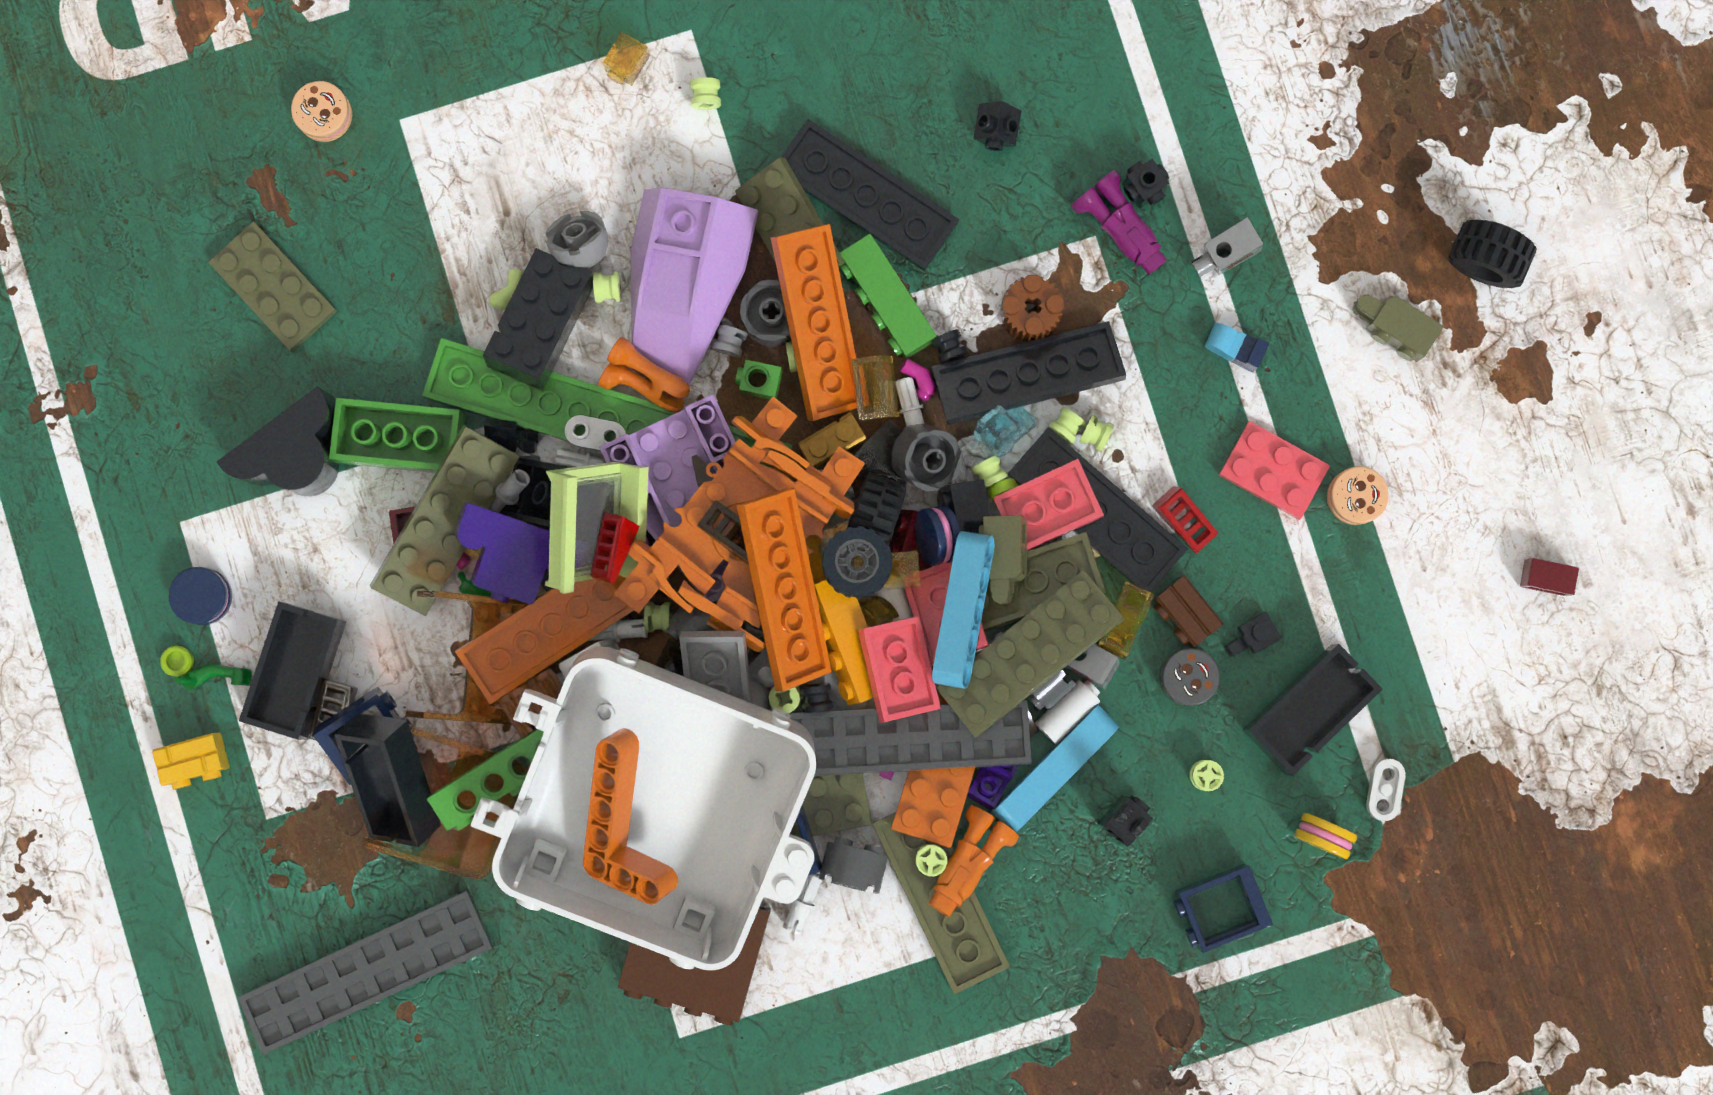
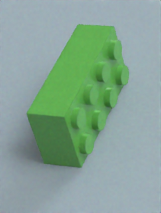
(393, 434)

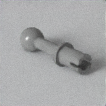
(508, 492)

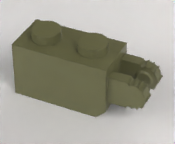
(1398, 325)
(1009, 555)

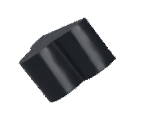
(290, 449)
(536, 497)

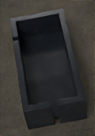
(538, 319)
(292, 670)
(1312, 709)
(387, 779)

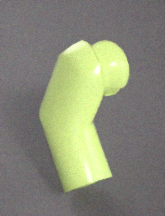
(500, 299)

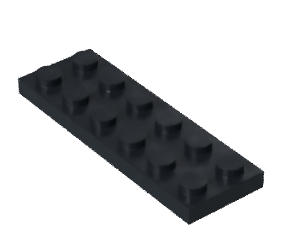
(869, 195)
(1028, 372)
(1126, 533)

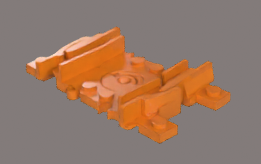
(737, 482)

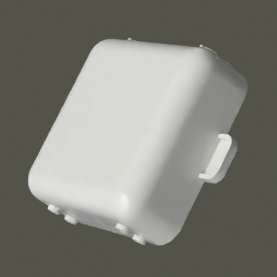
(708, 800)

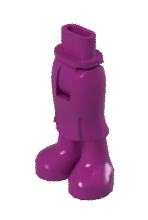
(1123, 225)

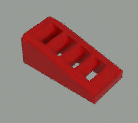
(1161, 507)
(612, 546)

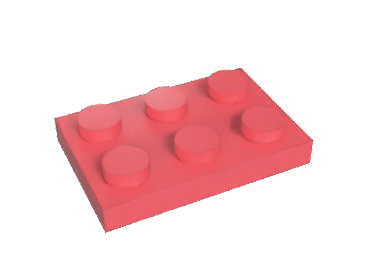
(1274, 470)
(1052, 503)
(929, 605)
(899, 669)

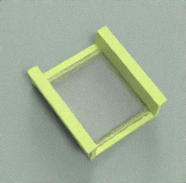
(576, 513)

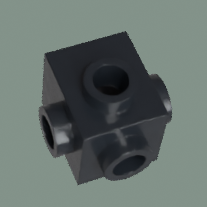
(997, 125)
(1145, 193)

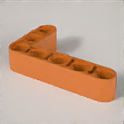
(608, 822)

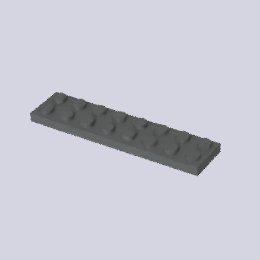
(927, 741)
(365, 972)

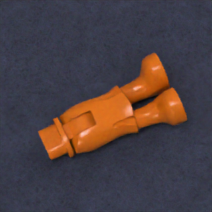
(969, 861)

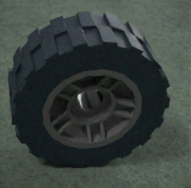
(847, 546)

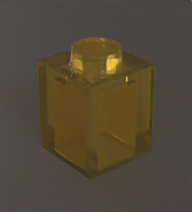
(626, 59)

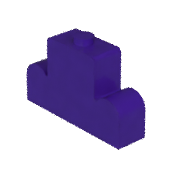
(510, 555)

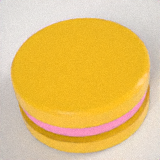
(1325, 835)

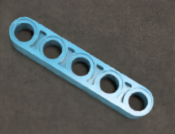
(963, 609)
(1055, 769)

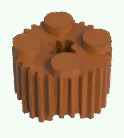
(1037, 292)
(544, 683)

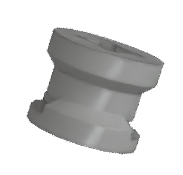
(729, 341)

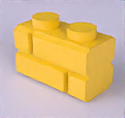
(191, 759)

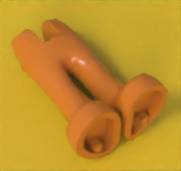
(664, 388)

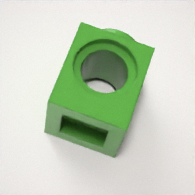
(771, 386)

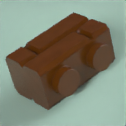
(1187, 612)

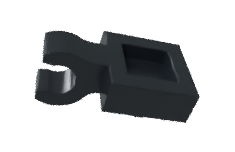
(508, 435)
(1256, 635)

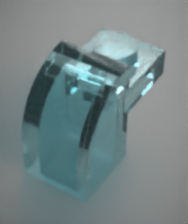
(1003, 428)

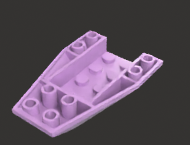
(684, 273)
(667, 452)

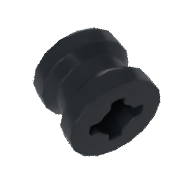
(949, 346)
(816, 697)

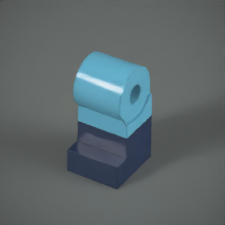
(1236, 347)

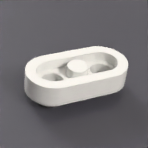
(594, 434)
(1388, 790)

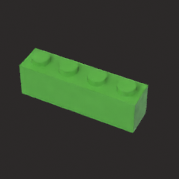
(887, 297)

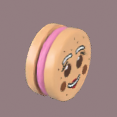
(321, 111)
(1357, 495)

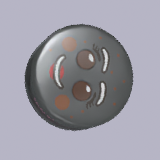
(1189, 677)

